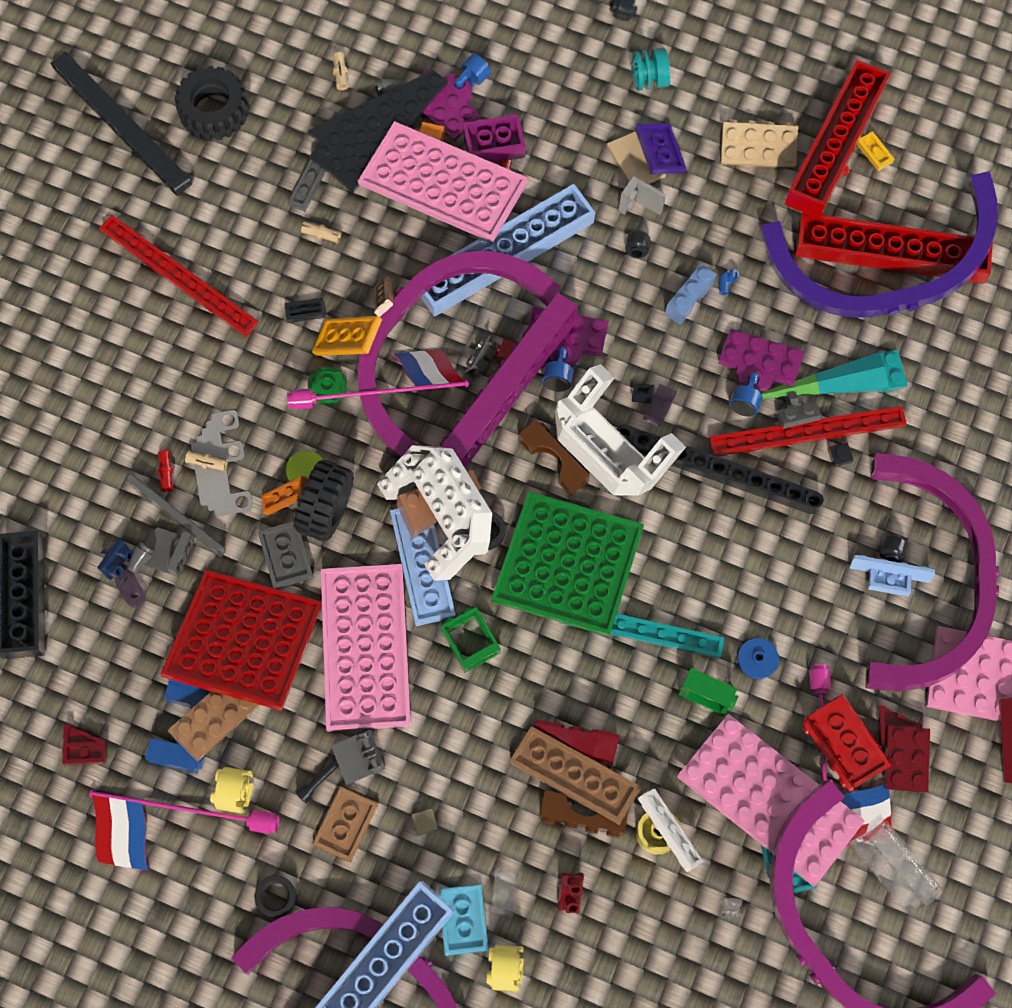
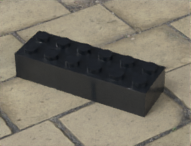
(22, 595)

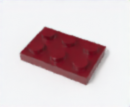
(909, 753)

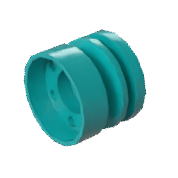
(650, 69)

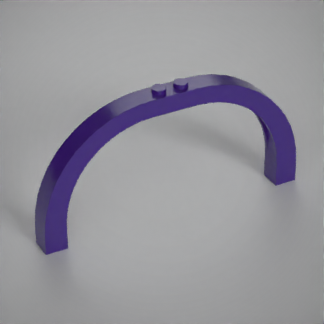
(892, 302)

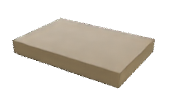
(630, 159)

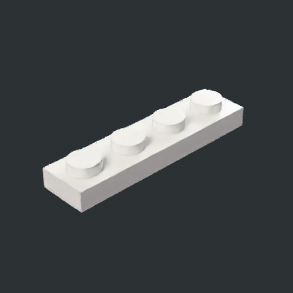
(670, 830)

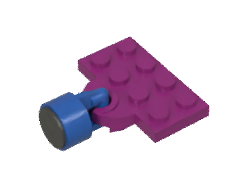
(452, 104)
(584, 337)
(758, 366)

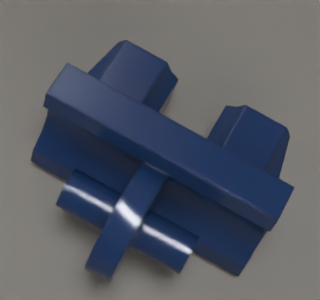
(113, 559)

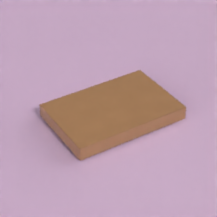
(345, 824)

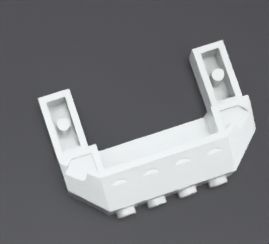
(602, 447)
(451, 499)

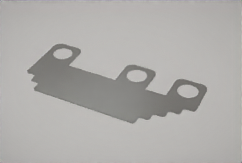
(213, 483)

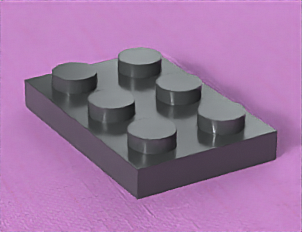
(285, 555)

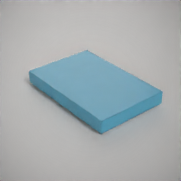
(466, 927)

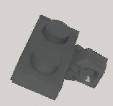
(797, 412)

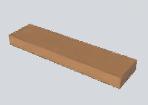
(383, 296)

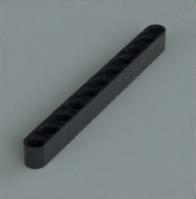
(121, 123)
(728, 468)

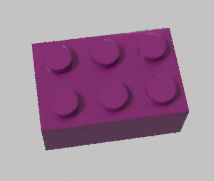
(495, 138)

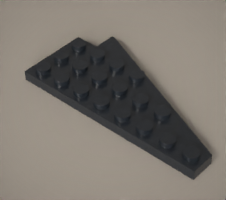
(354, 136)

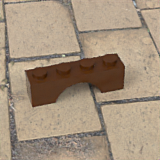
(537, 439)
(556, 809)

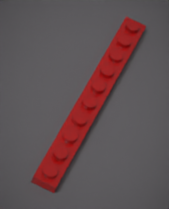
(179, 276)
(814, 431)

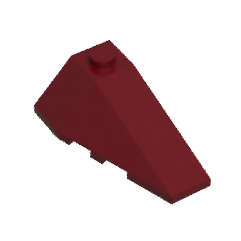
(595, 744)

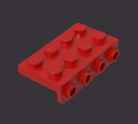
(845, 742)

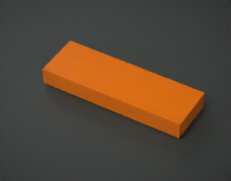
(283, 495)

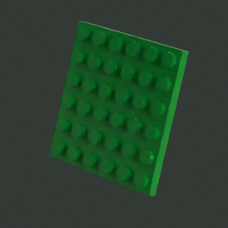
(568, 563)

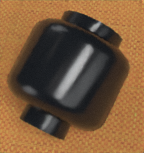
(623, 9)
(637, 244)
(893, 548)

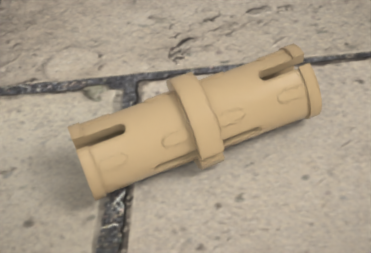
(341, 80)
(321, 232)
(206, 461)

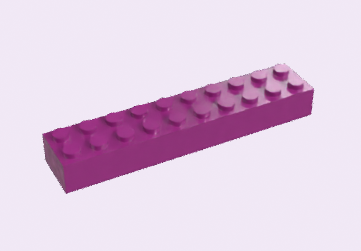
(511, 378)

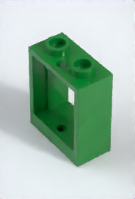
(480, 657)
(709, 692)

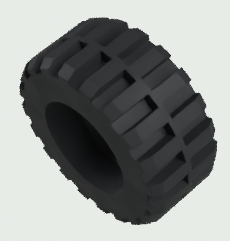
(208, 83)
(323, 500)

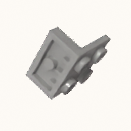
(642, 193)

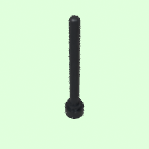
(306, 791)

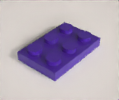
(660, 148)

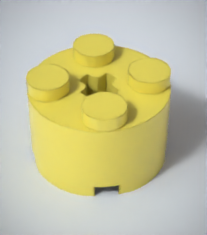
(232, 790)
(648, 839)
(506, 968)

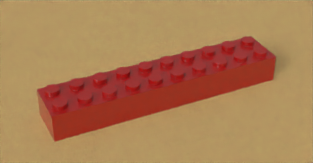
(837, 139)
(884, 246)

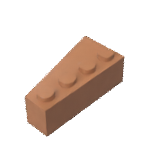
(416, 511)

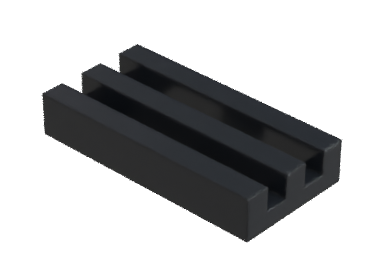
(304, 317)

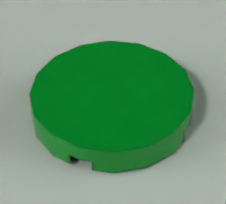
(327, 382)

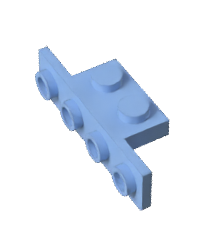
(891, 576)

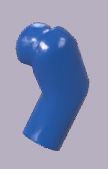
(726, 279)

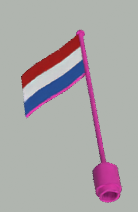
(424, 368)
(867, 802)
(122, 827)

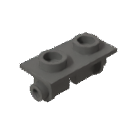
(476, 362)

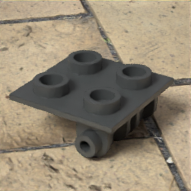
(358, 757)

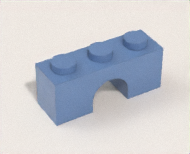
(694, 288)

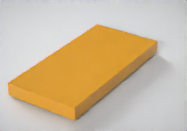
(346, 336)

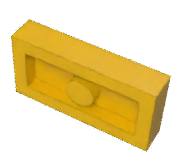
(875, 151)

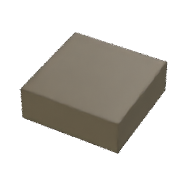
(425, 822)

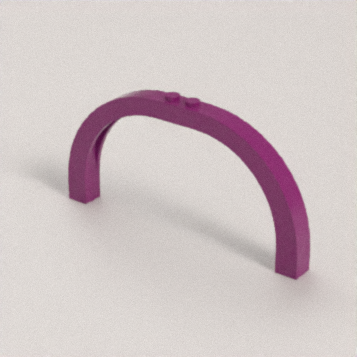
(463, 263)
(961, 502)
(308, 920)
(971, 994)

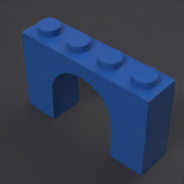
(173, 754)

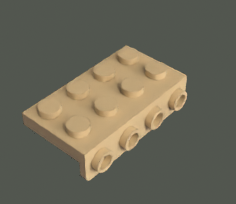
(759, 144)

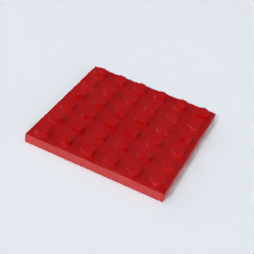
(242, 640)

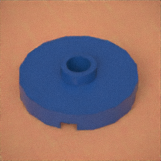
(754, 668)

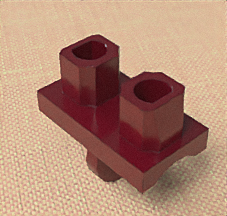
(570, 892)

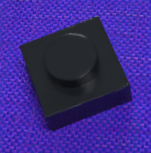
(643, 393)
(840, 454)

